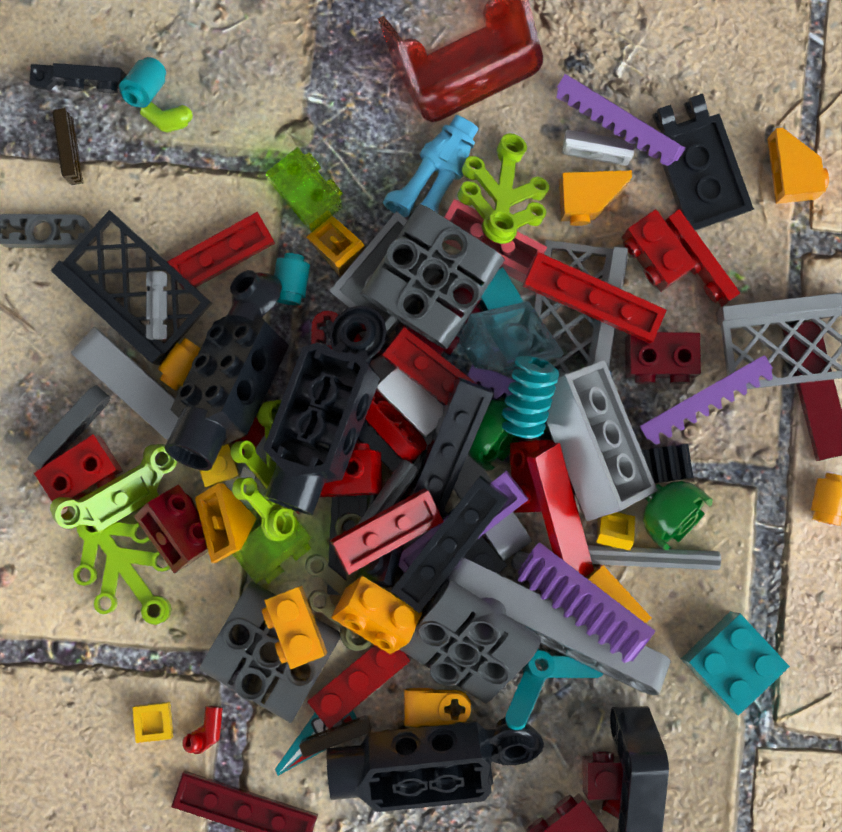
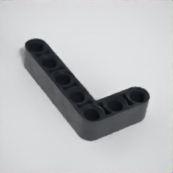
(644, 769)

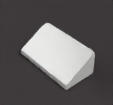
(597, 147)
(411, 401)

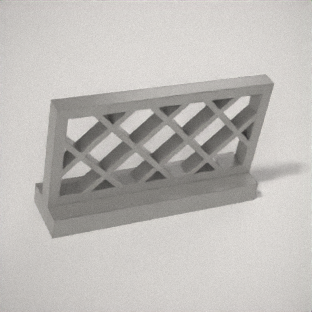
(781, 313)
(603, 334)

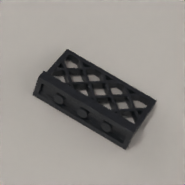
(107, 305)

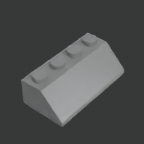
(598, 442)

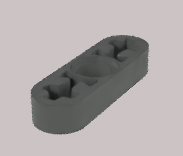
(66, 221)
(69, 427)

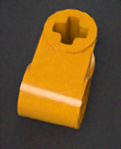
(428, 707)

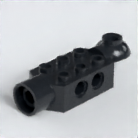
(228, 374)
(324, 410)
(427, 764)

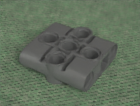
(468, 269)
(470, 642)
(227, 655)

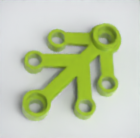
(500, 224)
(277, 520)
(119, 561)

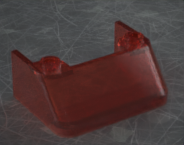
(471, 66)

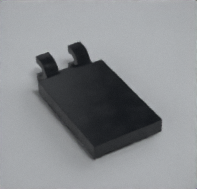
(706, 176)

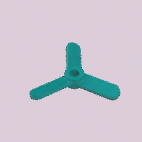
(533, 681)

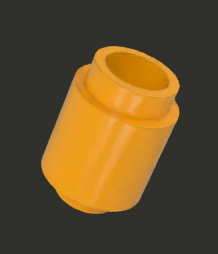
(178, 363)
(828, 500)

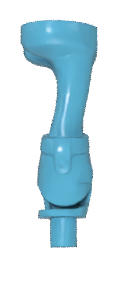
(441, 155)

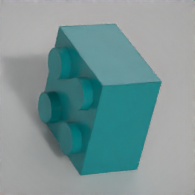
(735, 662)

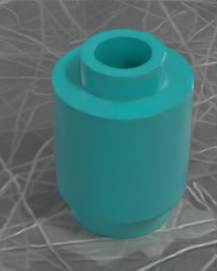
(143, 82)
(294, 277)

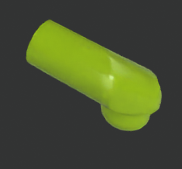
(167, 120)

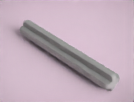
(655, 557)

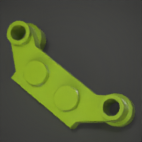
(118, 496)

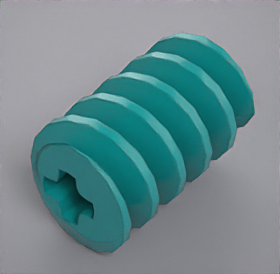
(530, 397)

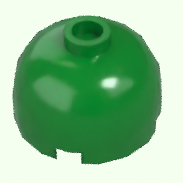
(491, 439)
(674, 511)

